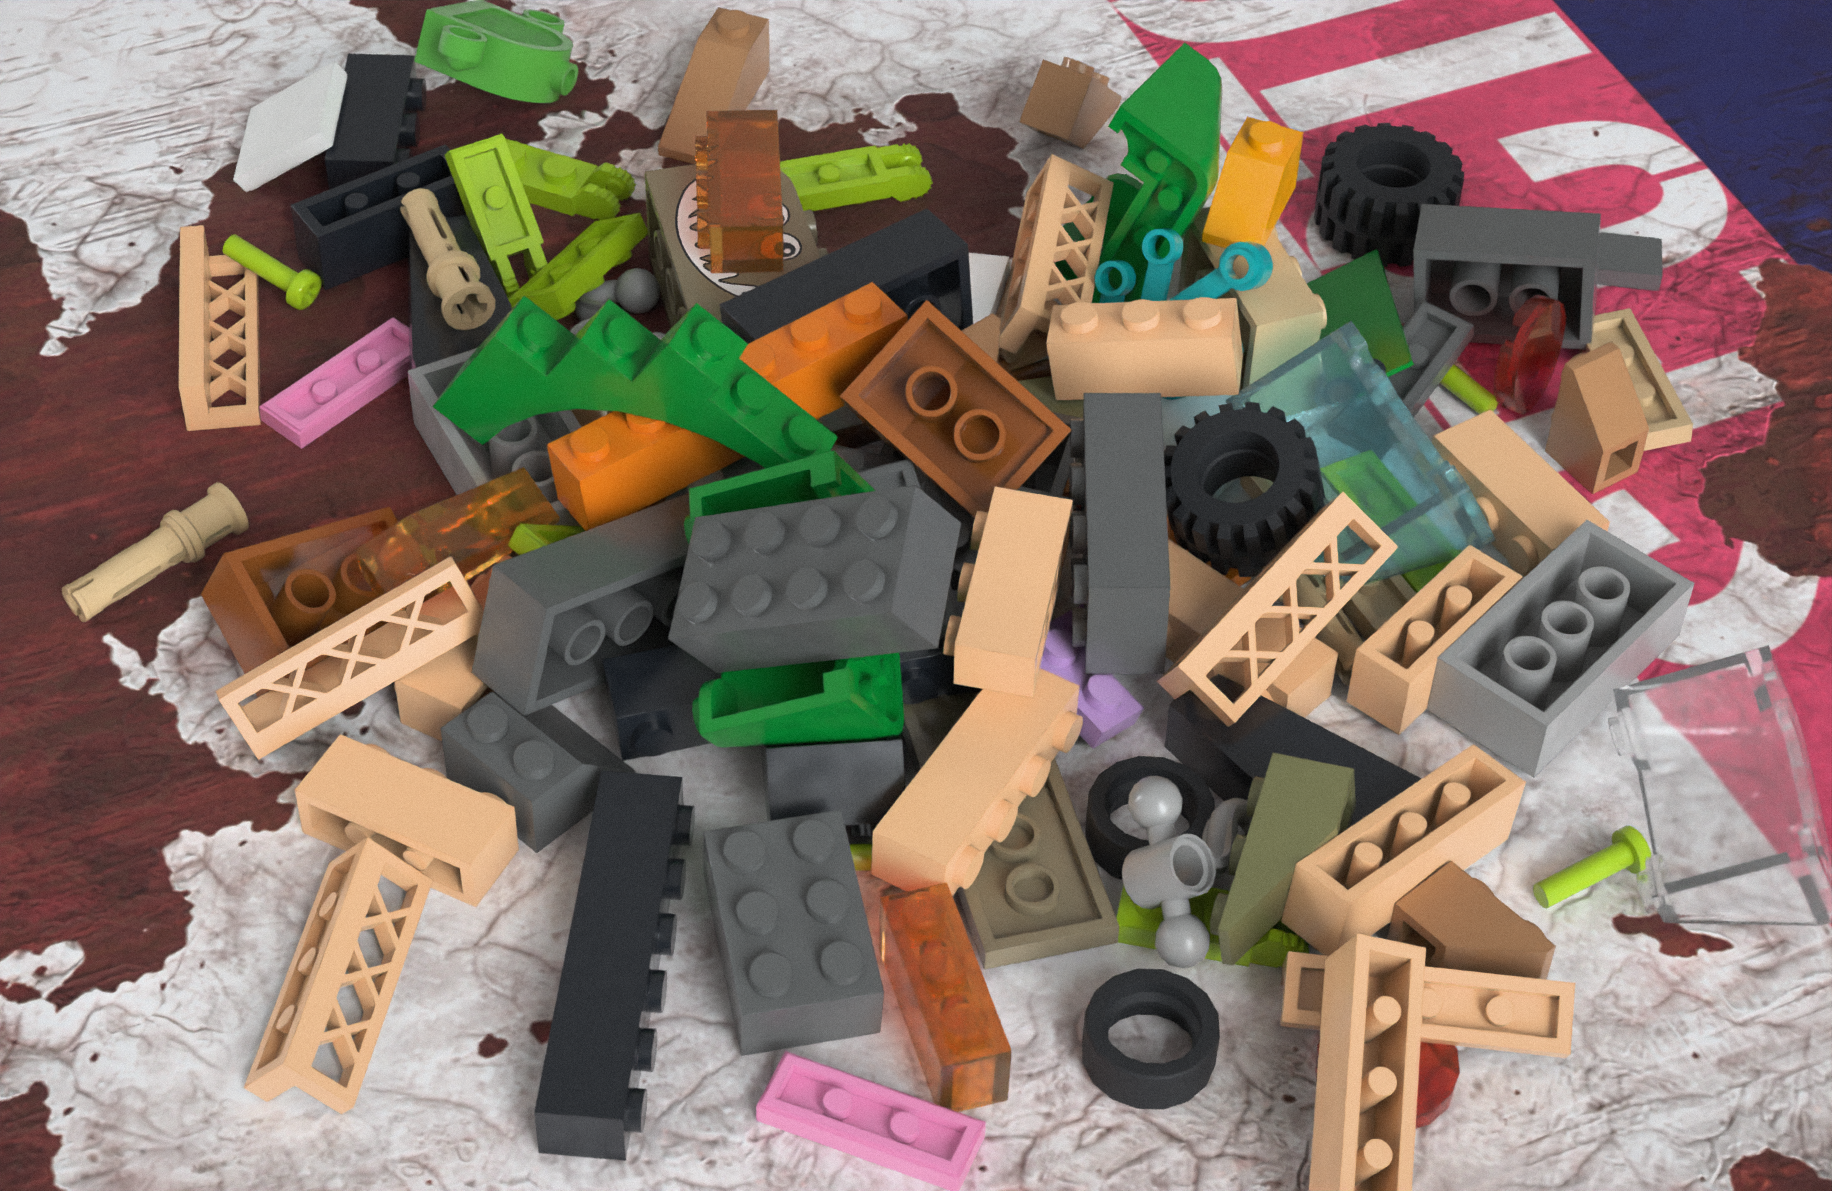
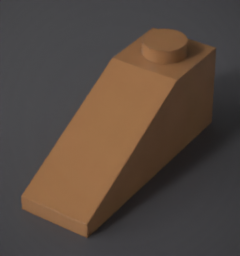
(721, 76)

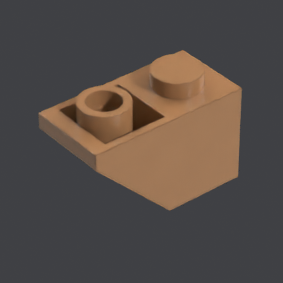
(1069, 102)
(1597, 420)
(1469, 928)

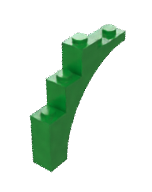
(619, 365)

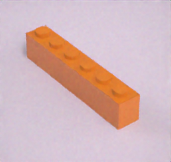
(636, 460)

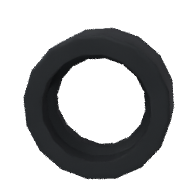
(1112, 790)
(1157, 994)

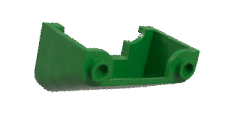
(1174, 150)
(806, 700)

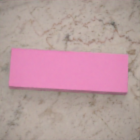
(340, 385)
(871, 1121)

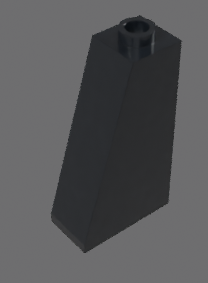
(429, 333)
(1236, 754)

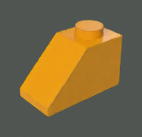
(1254, 184)

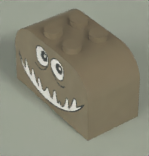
(685, 269)

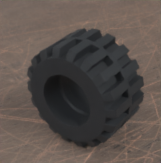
(1376, 187)
(1231, 448)

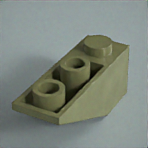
(1292, 815)

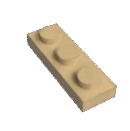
(1659, 401)

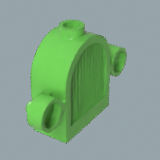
(499, 50)

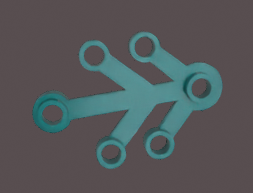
(1160, 272)

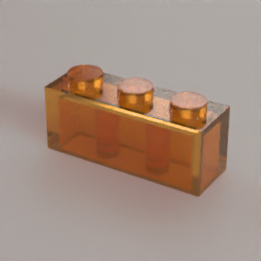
(740, 191)
(944, 999)

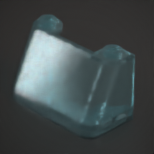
(1373, 455)

